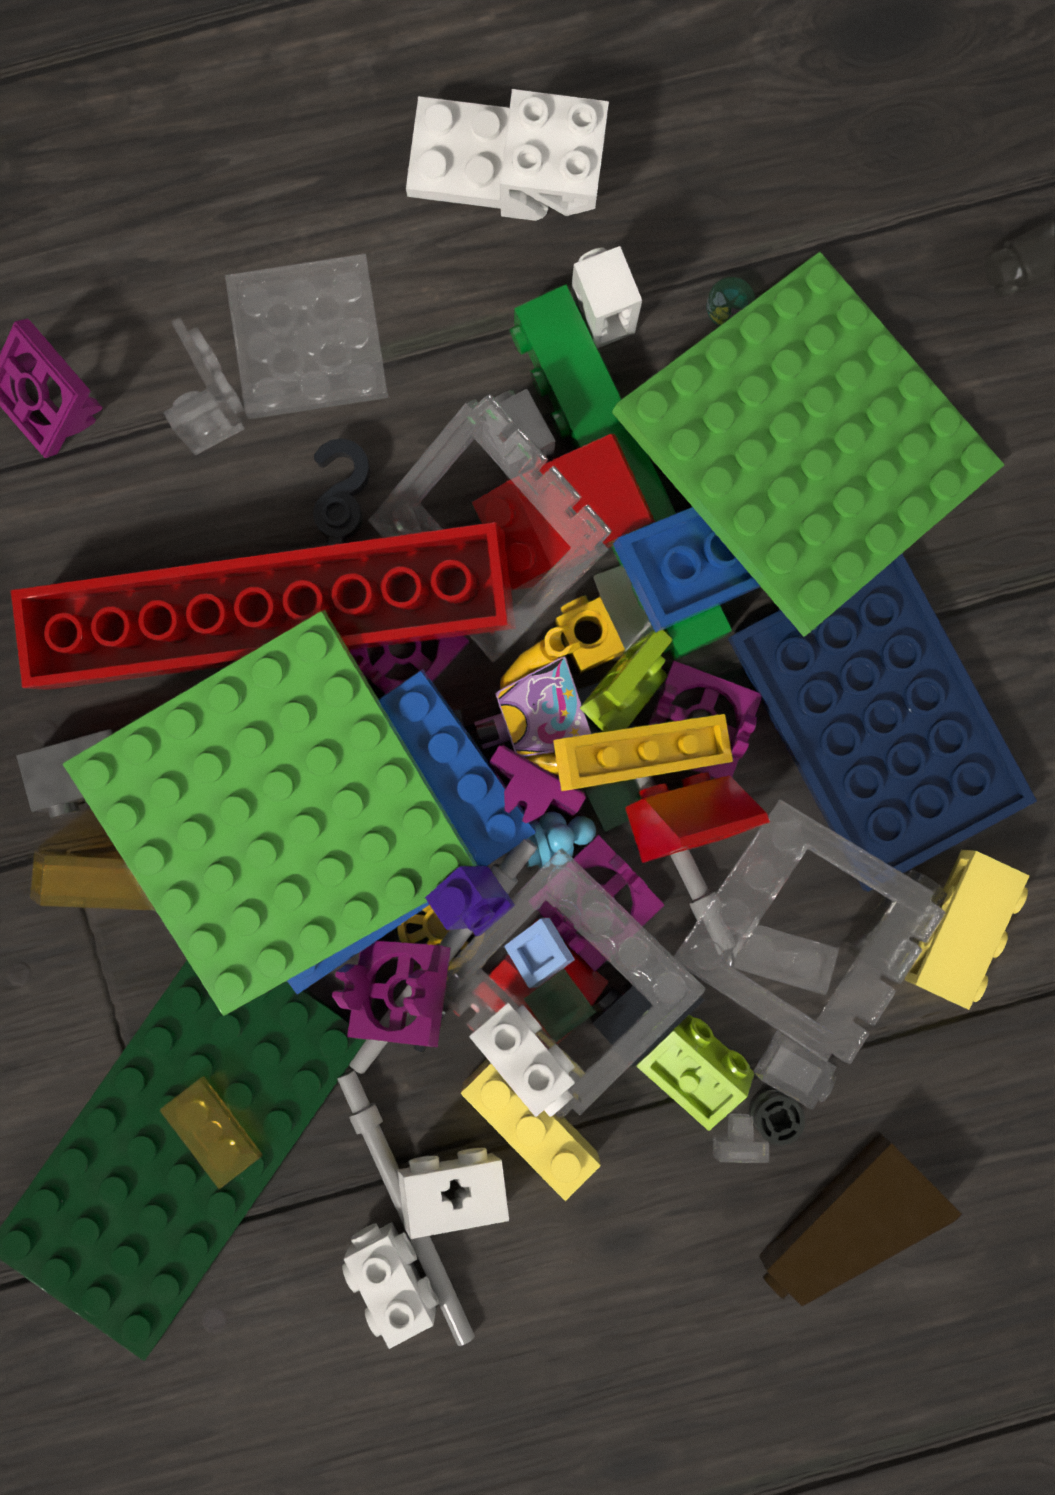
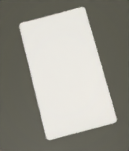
(622, 606)

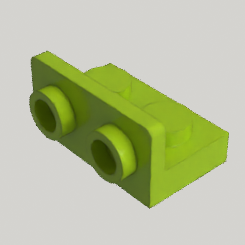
(628, 683)
(699, 1072)

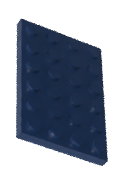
(885, 722)

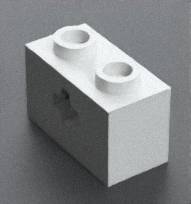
(606, 295)
(476, 1204)

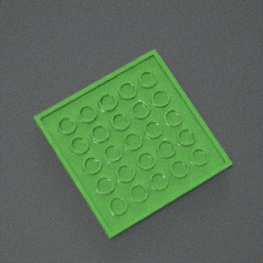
(808, 441)
(271, 813)

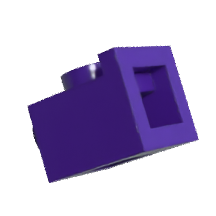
(470, 899)

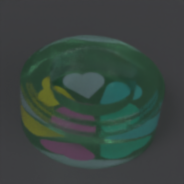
(728, 298)

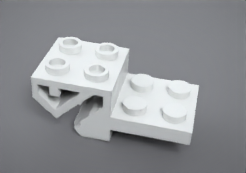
(509, 158)

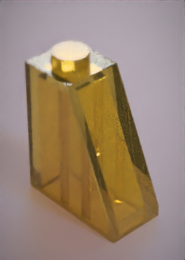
(85, 882)

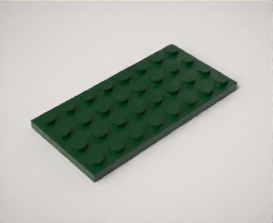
(122, 1206)

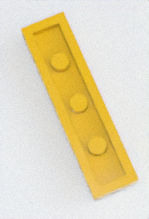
(642, 751)

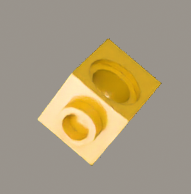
(594, 654)

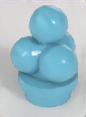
(554, 833)

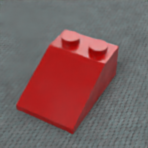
(603, 481)

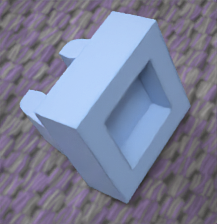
(539, 952)

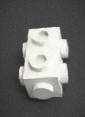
(524, 1062)
(384, 1273)

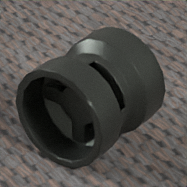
(768, 1110)

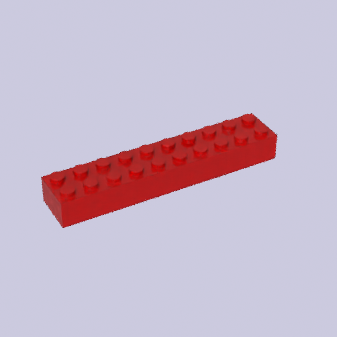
(225, 609)

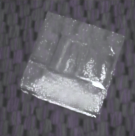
(740, 1144)

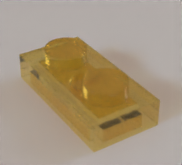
(211, 1132)

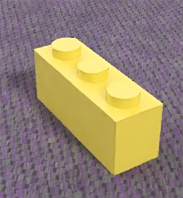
(973, 929)
(543, 1141)

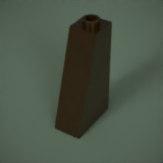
(856, 1223)

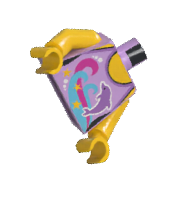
(537, 703)

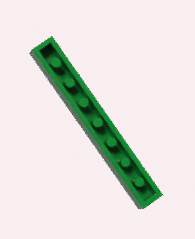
(583, 401)

